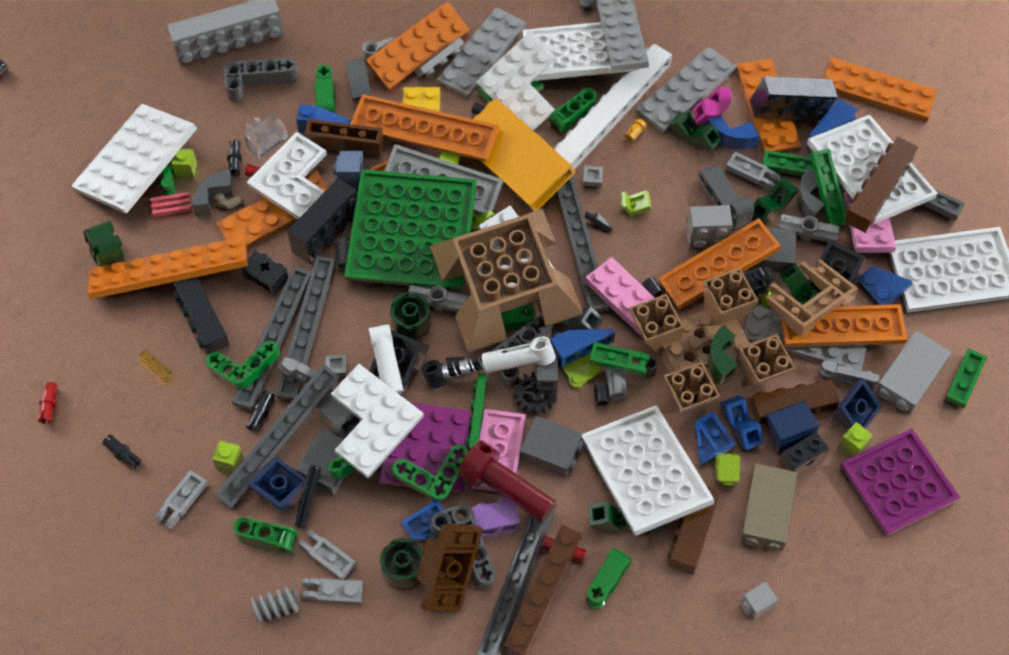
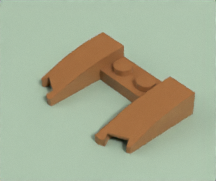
(803, 318)

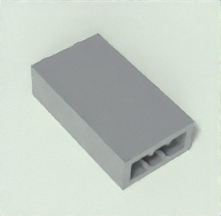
(912, 372)

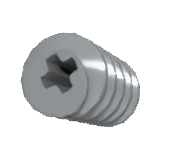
(275, 604)

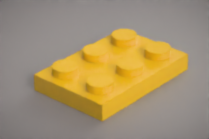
(422, 97)

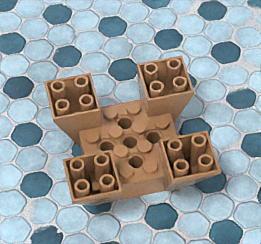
(490, 295)
(678, 341)

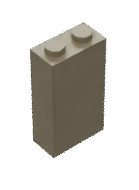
(768, 507)

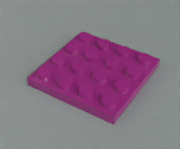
(429, 445)
(899, 482)

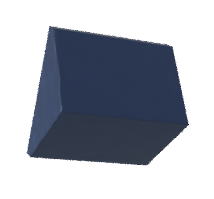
(857, 406)
(791, 425)
(279, 484)

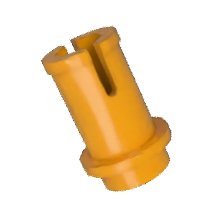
(637, 127)

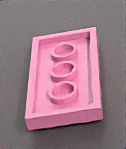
(876, 239)
(618, 289)
(505, 434)

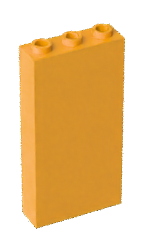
(523, 158)

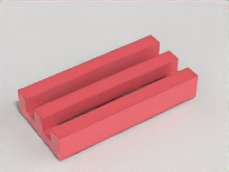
(171, 202)

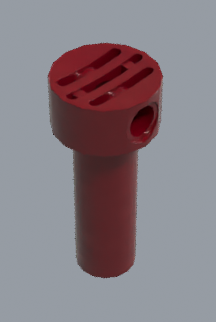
(482, 466)

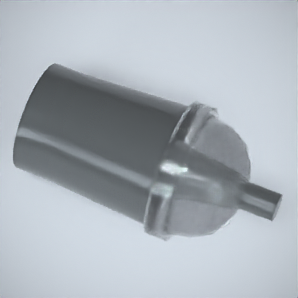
(341, 248)

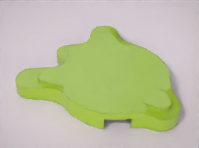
(581, 371)

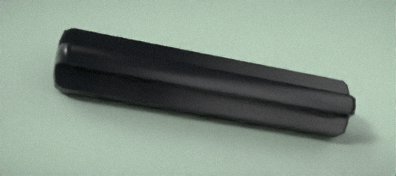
(307, 496)

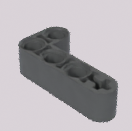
(257, 73)
(723, 193)
(532, 330)
(448, 517)

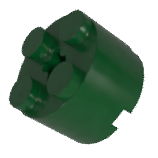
(103, 244)
(410, 314)
(391, 558)

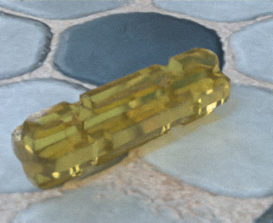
(155, 365)

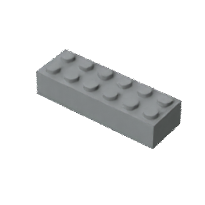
(225, 30)

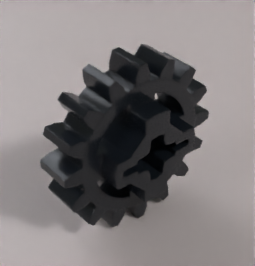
(760, 279)
(528, 401)

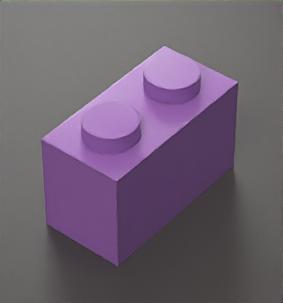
(496, 517)

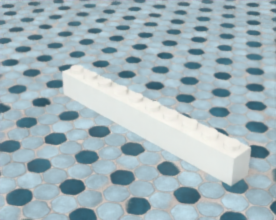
(612, 107)

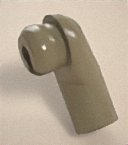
(227, 203)

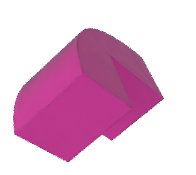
(714, 107)

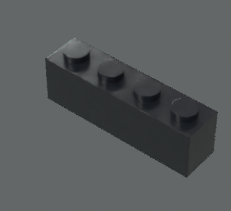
(201, 315)

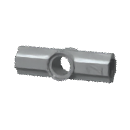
(816, 229)
(448, 301)

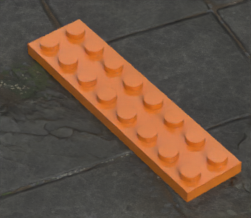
(427, 127)
(167, 267)

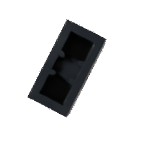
(265, 273)
(804, 454)

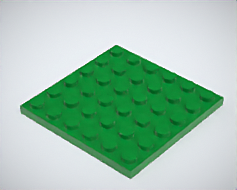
(400, 220)

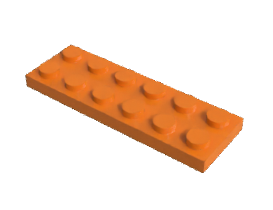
(417, 45)
(881, 89)
(774, 134)
(261, 218)
(736, 251)
(852, 327)

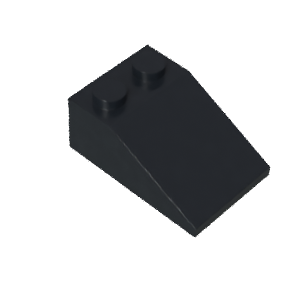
(842, 260)
(409, 357)

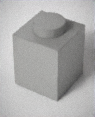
(759, 601)

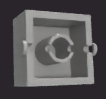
(708, 225)

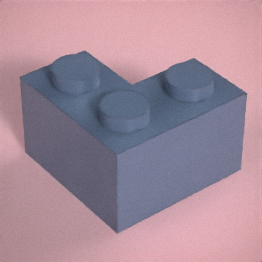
(349, 167)

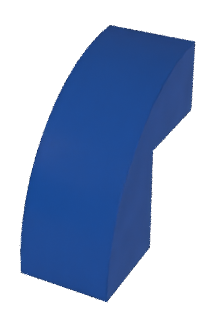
(739, 137)
(744, 429)

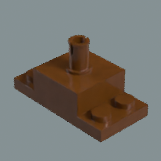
(448, 566)

